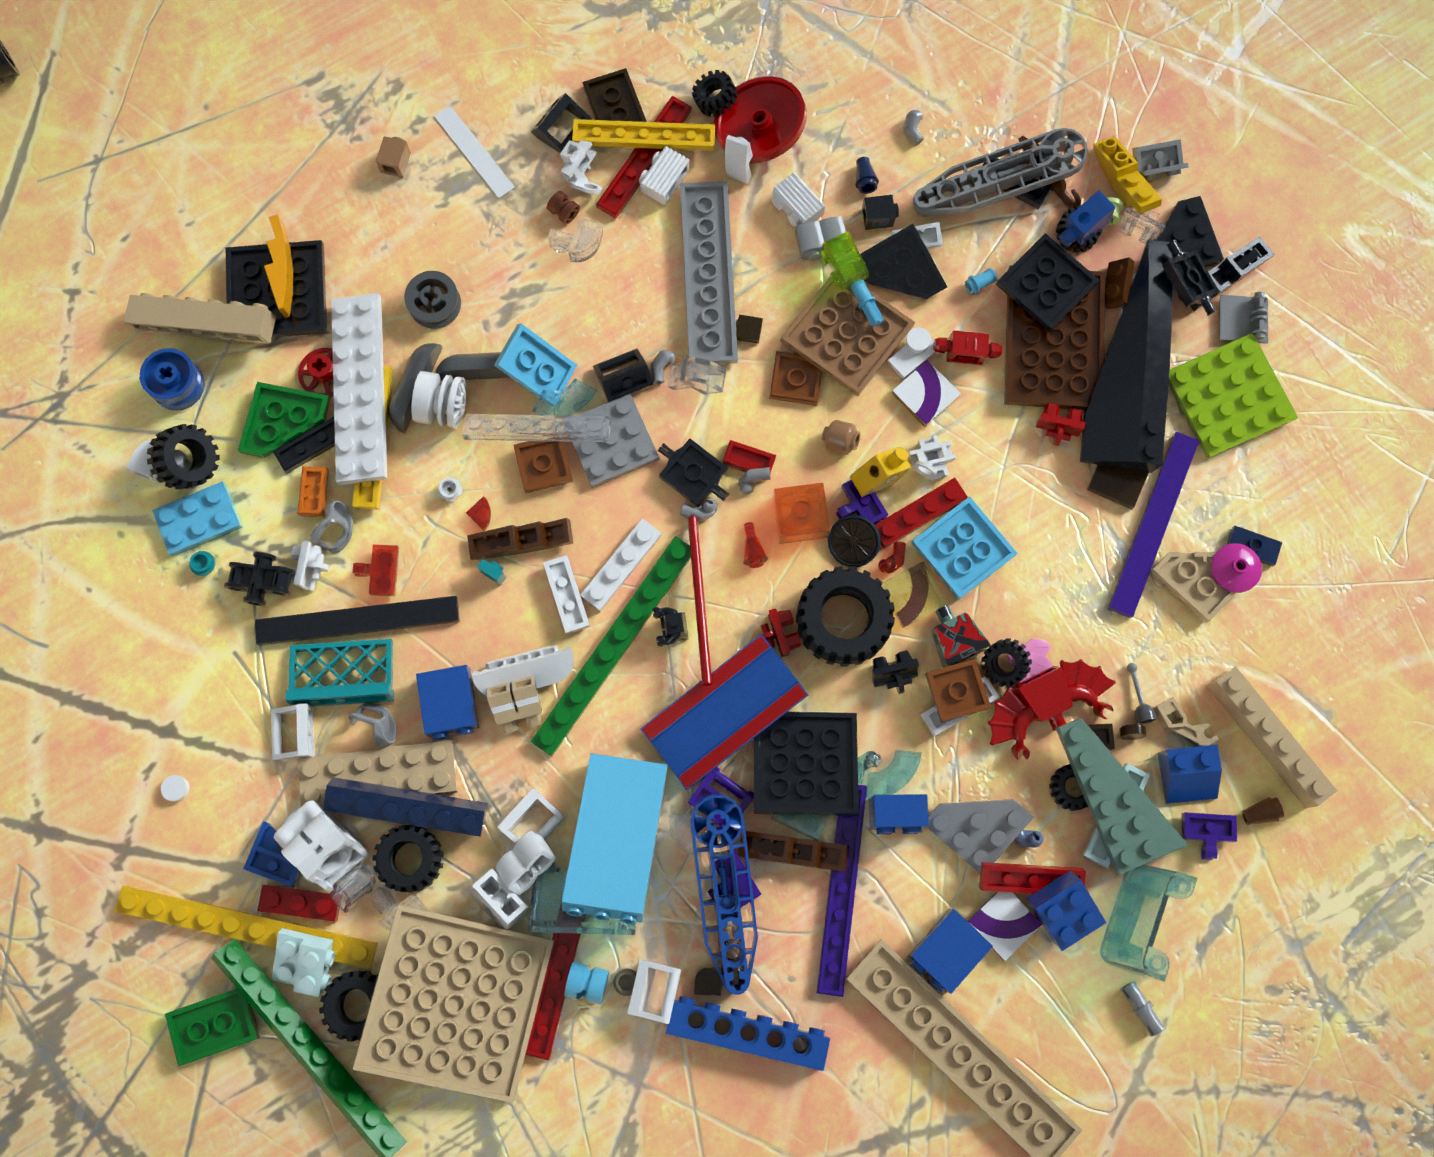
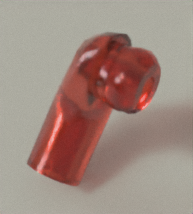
(895, 561)

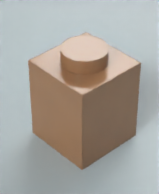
(393, 156)

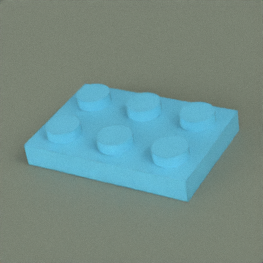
(534, 362)
(197, 518)

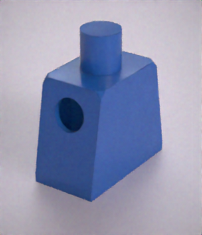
(1087, 219)

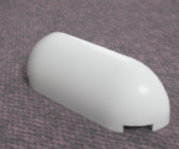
(545, 664)

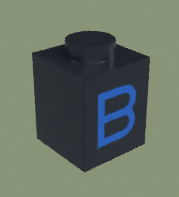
(879, 212)

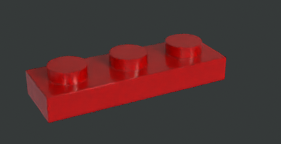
(298, 903)

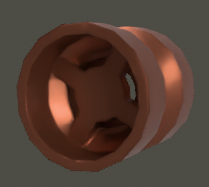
(564, 208)

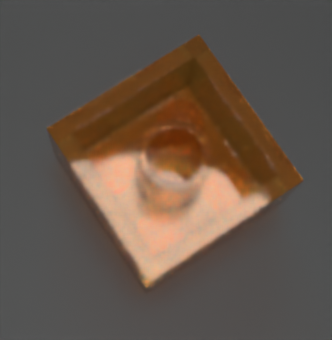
(801, 513)

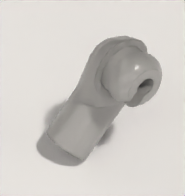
(911, 124)
(657, 365)
(751, 477)
(702, 512)

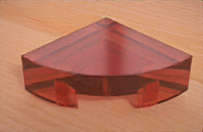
(480, 513)

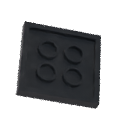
(1047, 282)

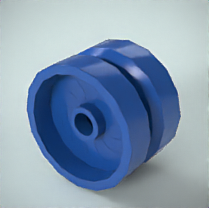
(172, 379)

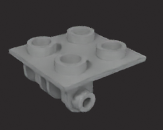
(1244, 316)

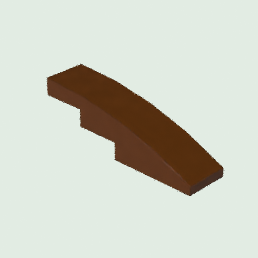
(520, 539)
(796, 851)

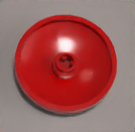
(767, 115)

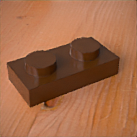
(1118, 282)

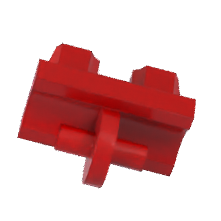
(1060, 427)
(777, 621)

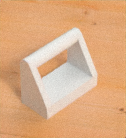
(305, 732)
(523, 809)
(643, 987)

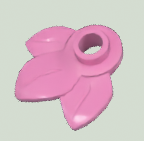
(1038, 649)

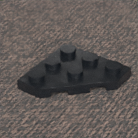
(1193, 231)
(903, 265)

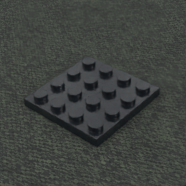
(249, 284)
(807, 765)

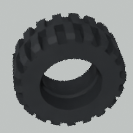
(856, 585)

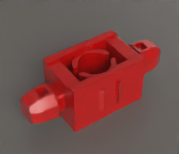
(967, 347)

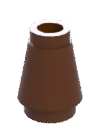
(1263, 812)

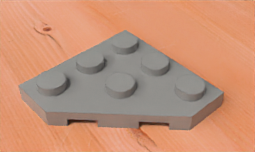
(979, 828)

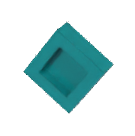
(492, 571)

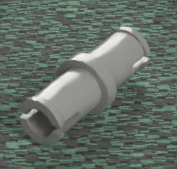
(1143, 1008)

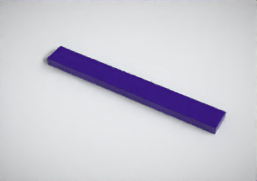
(1153, 525)
(840, 905)

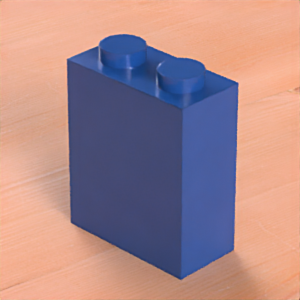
(447, 702)
(949, 952)

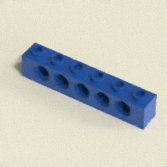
(812, 1057)

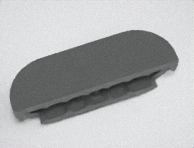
(471, 366)
(400, 406)

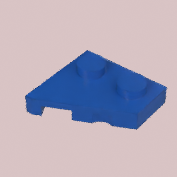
(268, 860)

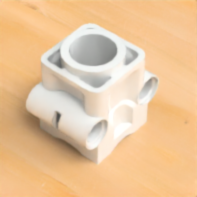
(319, 845)

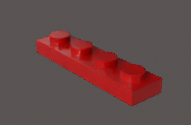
(920, 512)
(1020, 877)

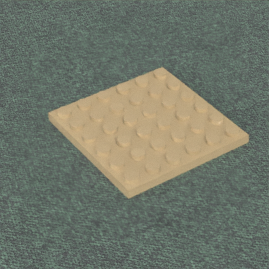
(453, 1004)

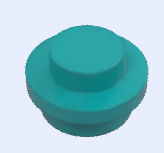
(202, 563)

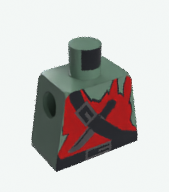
(957, 637)

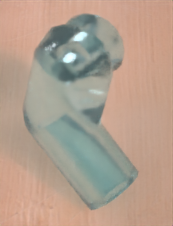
(866, 761)

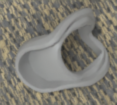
(340, 514)
(384, 728)

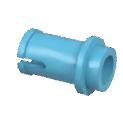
(975, 283)

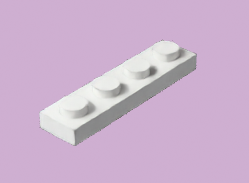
(621, 565)

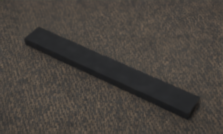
(357, 620)

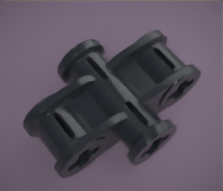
(259, 578)

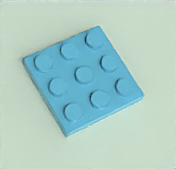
(964, 548)

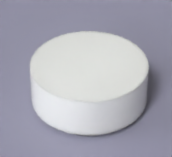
(918, 340)
(175, 788)

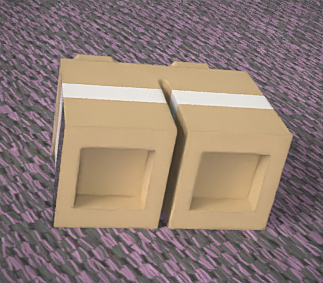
(527, 703)

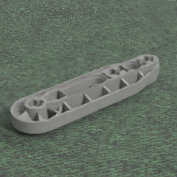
(1008, 170)

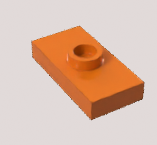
(313, 491)

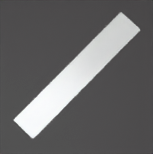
(474, 151)

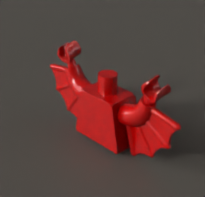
(1045, 698)

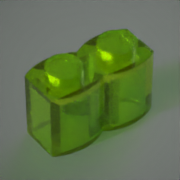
(844, 260)

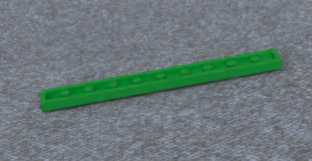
(612, 647)
(309, 1050)

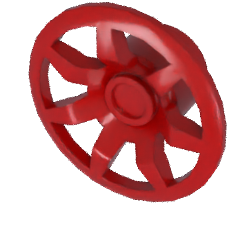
(319, 367)

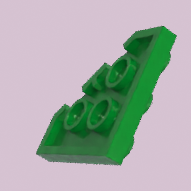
(279, 417)

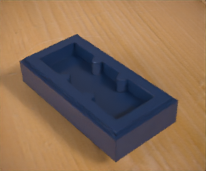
(1265, 547)

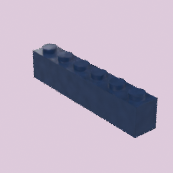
(405, 806)

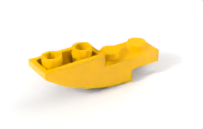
(1124, 176)

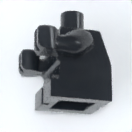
(673, 623)

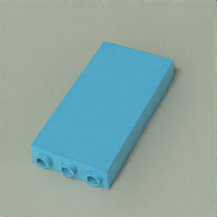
(615, 839)

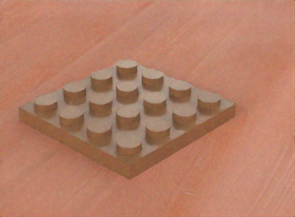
(841, 341)

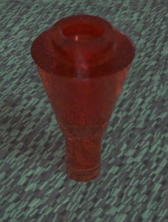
(754, 553)

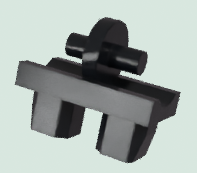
(896, 674)

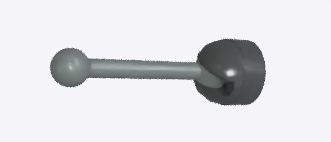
(1144, 713)

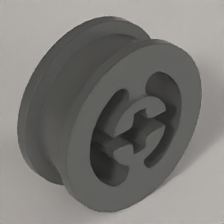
(420, 293)

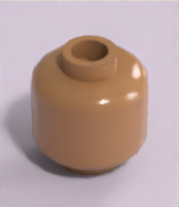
(841, 437)

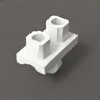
(309, 565)

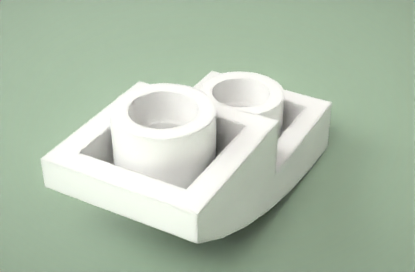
(737, 159)

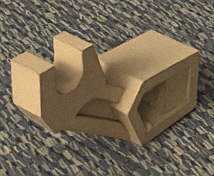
(1191, 733)

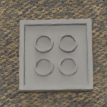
(628, 443)

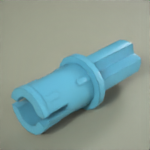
(867, 303)

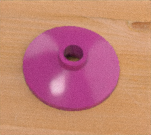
(1228, 575)

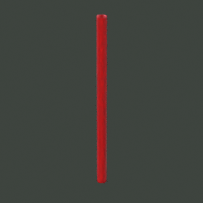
(699, 601)

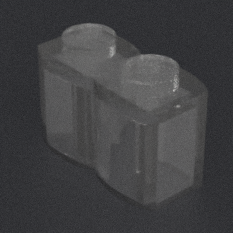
(353, 886)

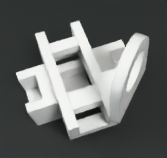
(577, 163)
(931, 463)

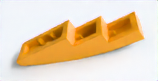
(281, 270)

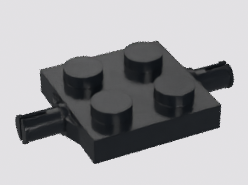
(1190, 278)
(693, 472)

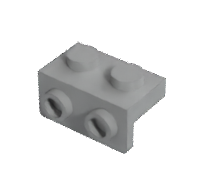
(1160, 158)

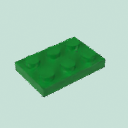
(211, 1026)

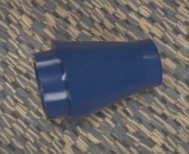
(865, 176)

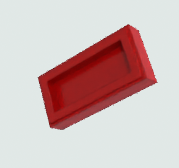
(746, 457)

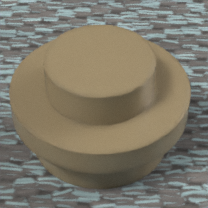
(624, 981)

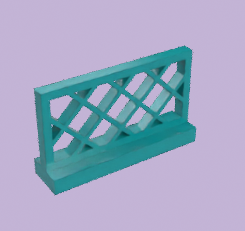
(335, 693)

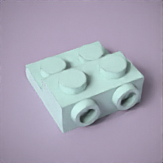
(303, 961)

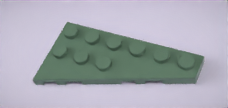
(1122, 812)

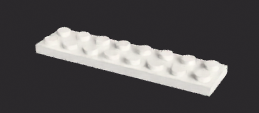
(358, 389)

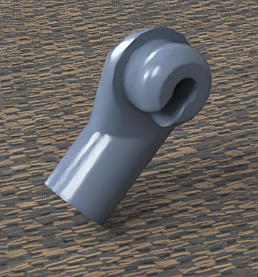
(1029, 838)

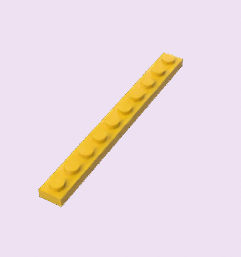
(235, 923)

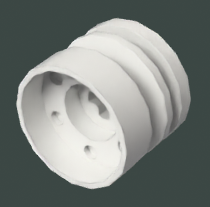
(437, 399)

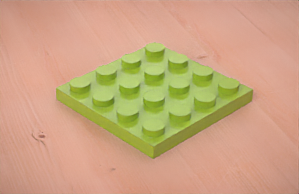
(1230, 395)

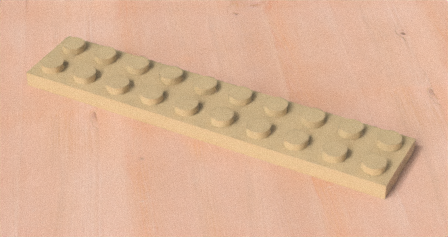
(963, 1053)

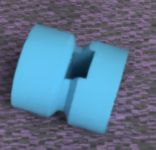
(586, 983)

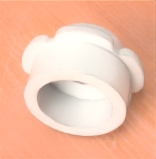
(448, 483)

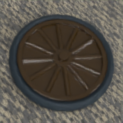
(854, 541)

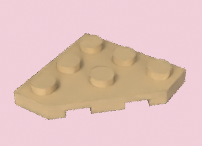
(1192, 581)

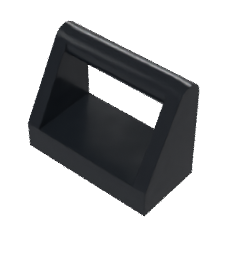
(540, 130)
(626, 379)

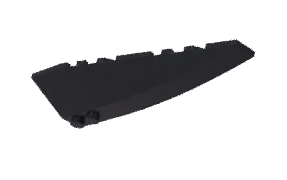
(1131, 394)

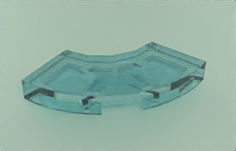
(566, 400)
(895, 775)

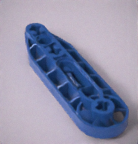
(726, 906)

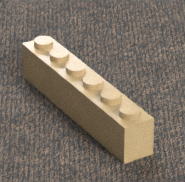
(200, 318)
(1272, 738)

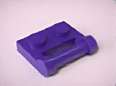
(705, 790)

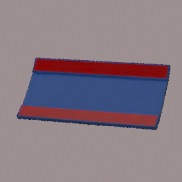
(722, 718)

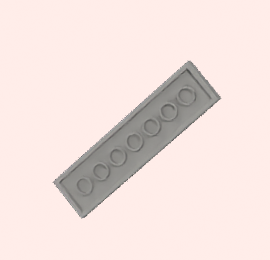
(708, 272)

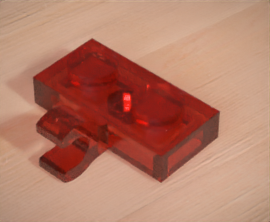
(381, 570)

